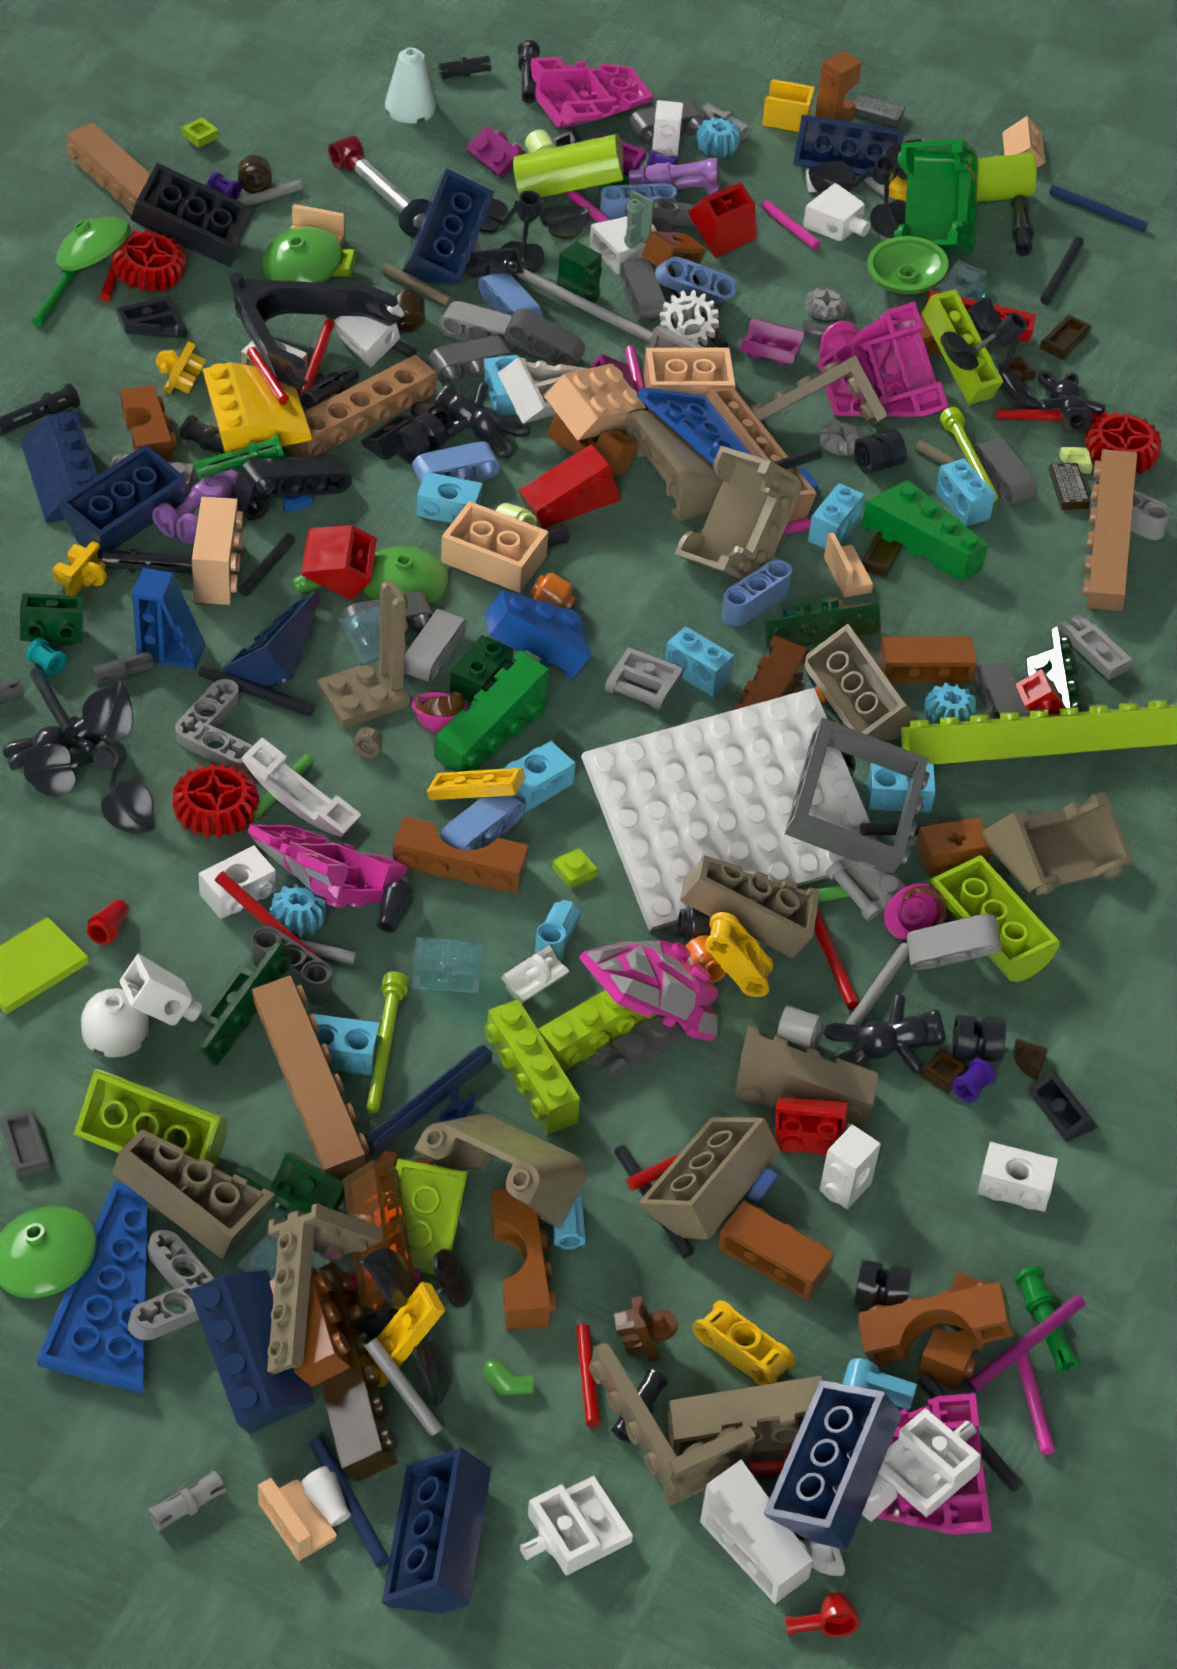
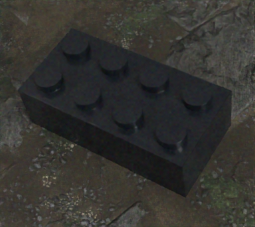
(193, 214)

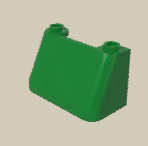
(940, 193)

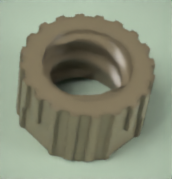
(369, 735)

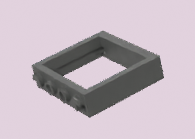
(838, 839)

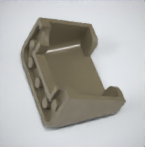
(685, 470)
(744, 517)
(1060, 845)
(540, 1172)

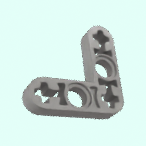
(206, 726)
(147, 1311)

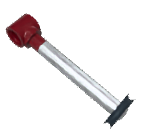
(350, 154)

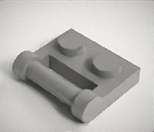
(647, 672)
(875, 883)

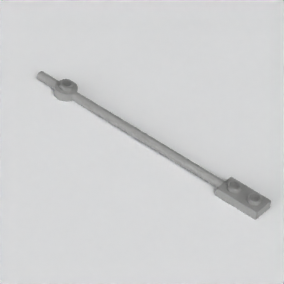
(658, 338)

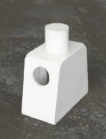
(836, 214)
(608, 240)
(368, 337)
(158, 992)

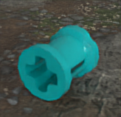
(46, 657)

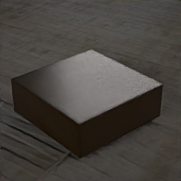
(943, 1070)

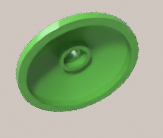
(91, 242)
(302, 255)
(907, 265)
(410, 570)
(45, 1251)

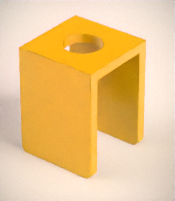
(787, 104)

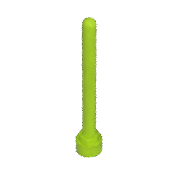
(953, 421)
(394, 988)

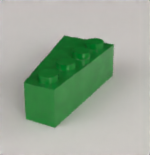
(926, 530)
(494, 715)

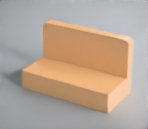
(1024, 138)
(320, 218)
(846, 568)
(295, 1517)

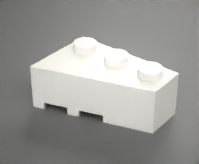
(527, 385)
(762, 1548)

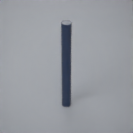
(1098, 208)
(357, 1516)

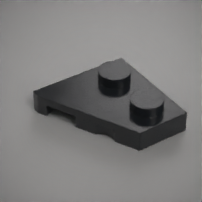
(152, 318)

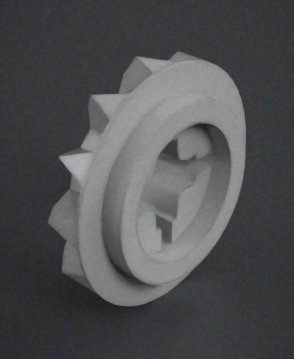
(816, 307)
(832, 441)

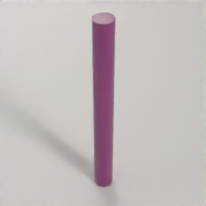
(1026, 1343)

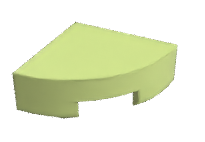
(1077, 455)

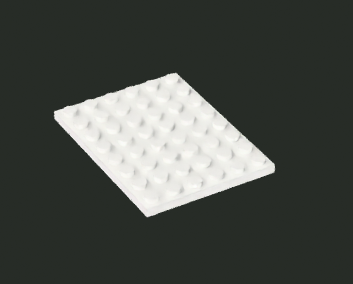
(722, 794)

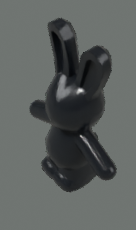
(1067, 397)
(483, 421)
(22, 749)
(881, 1038)

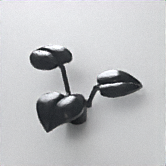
(883, 217)
(562, 221)
(1005, 332)
(52, 773)
(392, 1280)

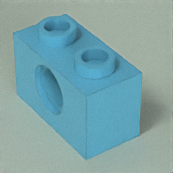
(446, 496)
(546, 773)

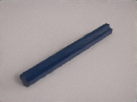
(428, 1099)

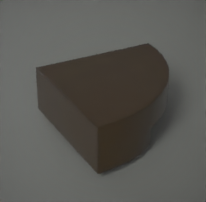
(1020, 368)
(1029, 1058)

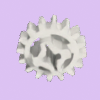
(685, 309)

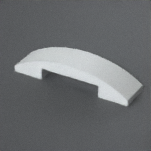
(296, 793)

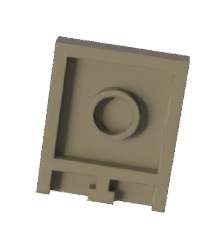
(857, 385)
(378, 686)
(319, 1231)
(679, 1475)

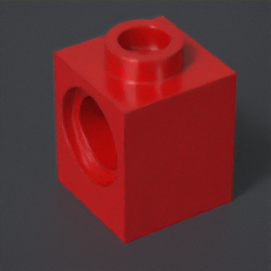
(1040, 693)

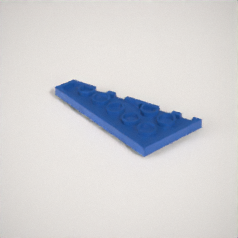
(694, 420)
(92, 1321)

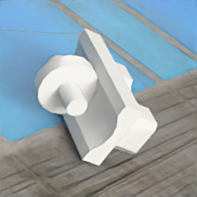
(534, 975)

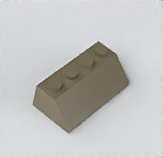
(858, 686)
(711, 1178)

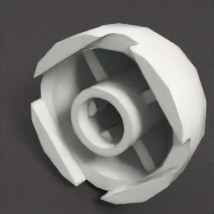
(112, 1024)

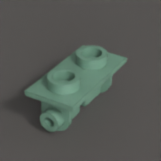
(638, 219)

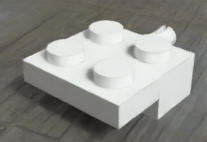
(930, 1461)
(575, 1525)

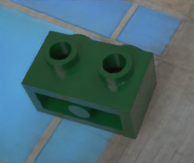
(580, 271)
(52, 618)
(479, 667)

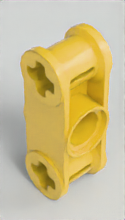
(739, 954)
(726, 1329)

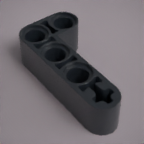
(287, 476)

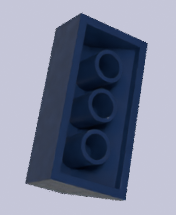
(848, 142)
(448, 229)
(57, 460)
(122, 499)
(238, 1330)
(834, 1463)
(437, 1533)

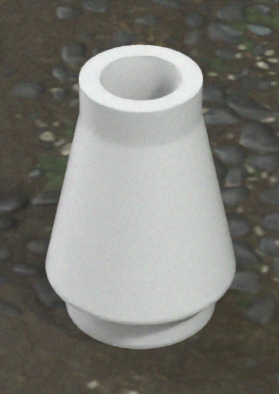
(326, 1495)

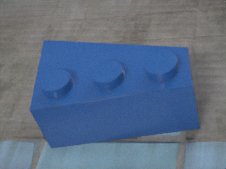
(165, 621)
(540, 628)

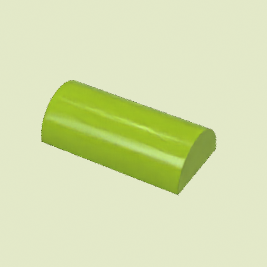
(570, 166)
(1006, 177)
(978, 890)
(120, 1109)

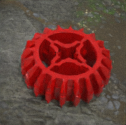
(149, 261)
(1124, 434)
(196, 796)

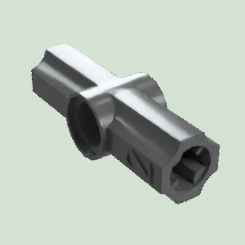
(670, 214)

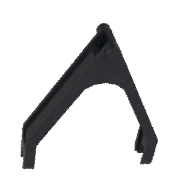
(264, 299)

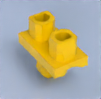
(170, 363)
(84, 569)

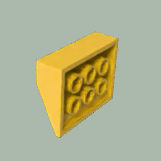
(249, 410)

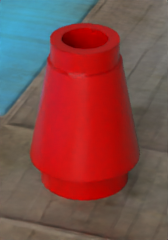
(107, 922)

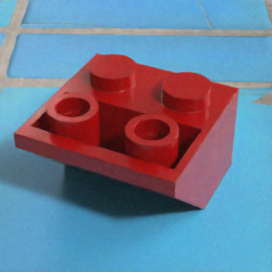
(726, 219)
(339, 558)
(809, 1124)

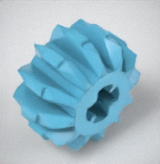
(718, 137)
(949, 702)
(299, 910)

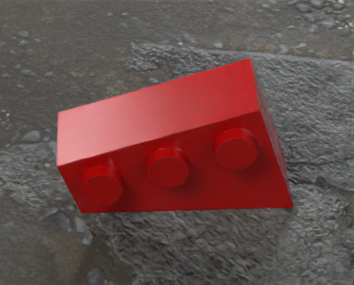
(571, 488)

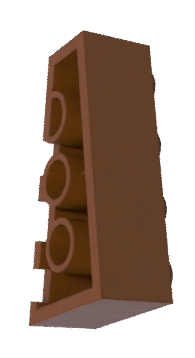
(776, 674)

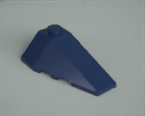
(278, 647)

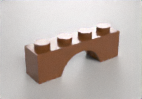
(494, 866)
(525, 1293)
(893, 1329)

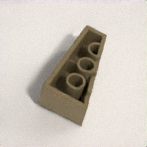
(767, 909)
(776, 1070)
(191, 1192)
(769, 1409)

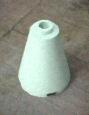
(410, 89)

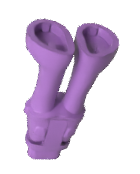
(696, 174)
(181, 520)

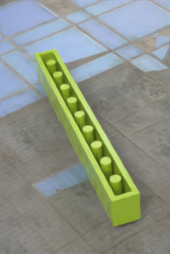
(1042, 733)

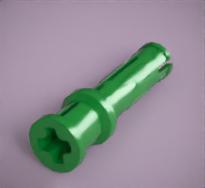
(227, 461)
(1041, 1304)

